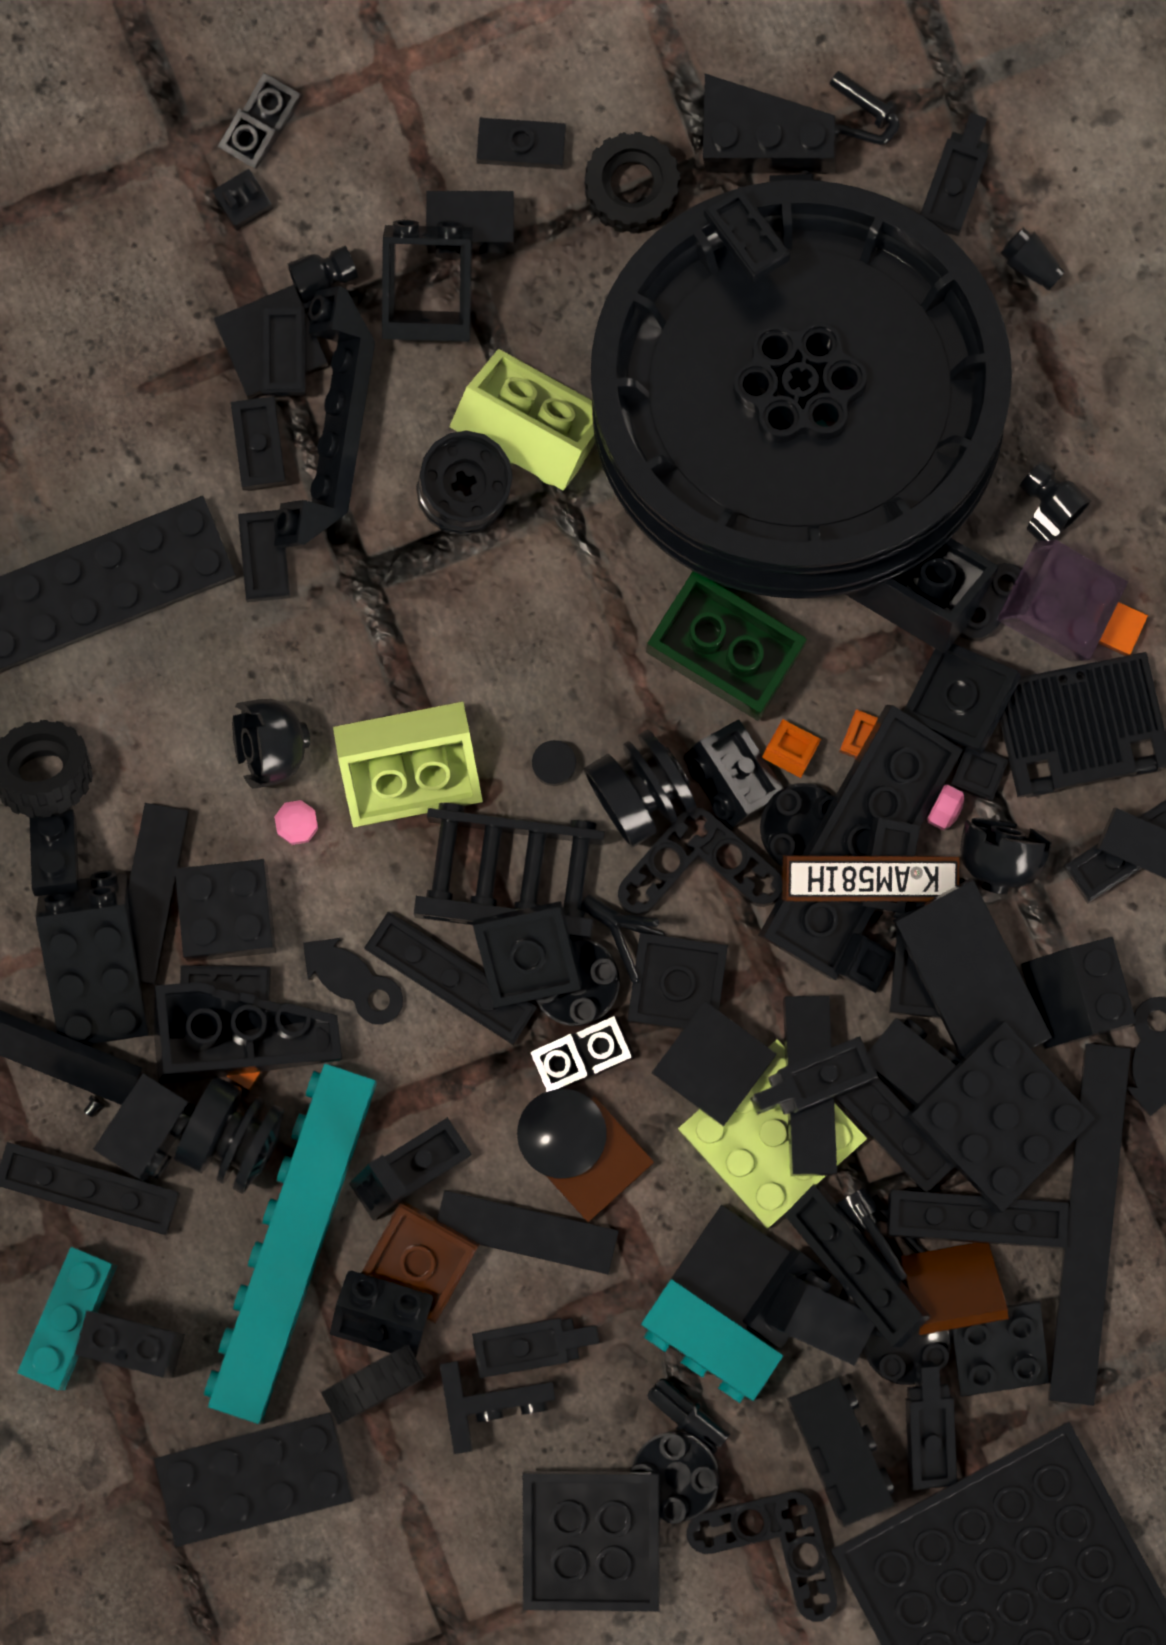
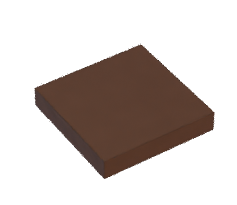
(612, 1173)
(421, 1256)
(956, 1286)

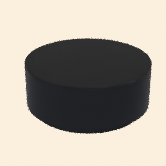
(554, 763)

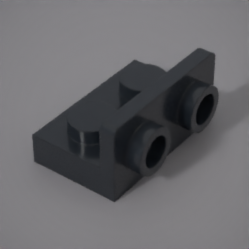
(732, 773)
(380, 1313)

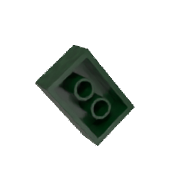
(725, 645)

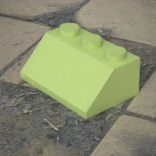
(530, 417)
(407, 764)

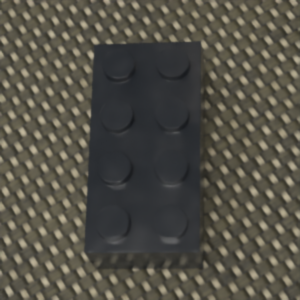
(254, 1479)

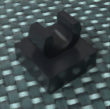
(242, 199)

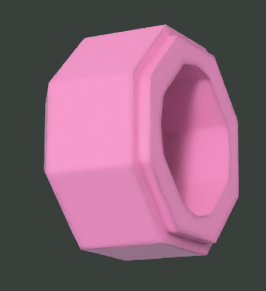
(946, 808)
(296, 822)

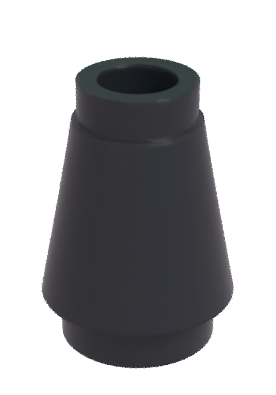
(1032, 259)

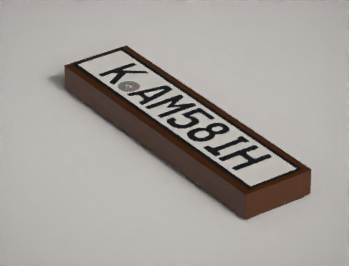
(867, 877)

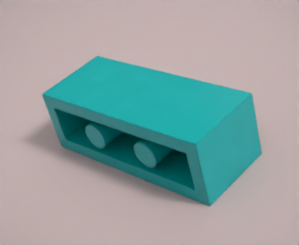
(54, 1342)
(710, 1342)

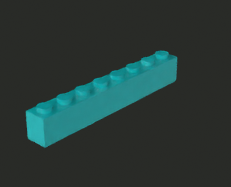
(291, 1245)

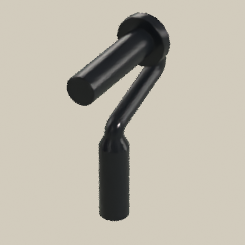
(882, 112)

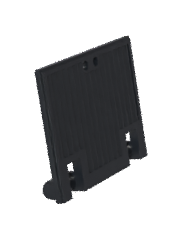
(1083, 724)

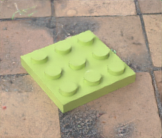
(754, 1150)

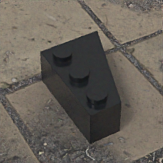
(763, 132)
(842, 1451)

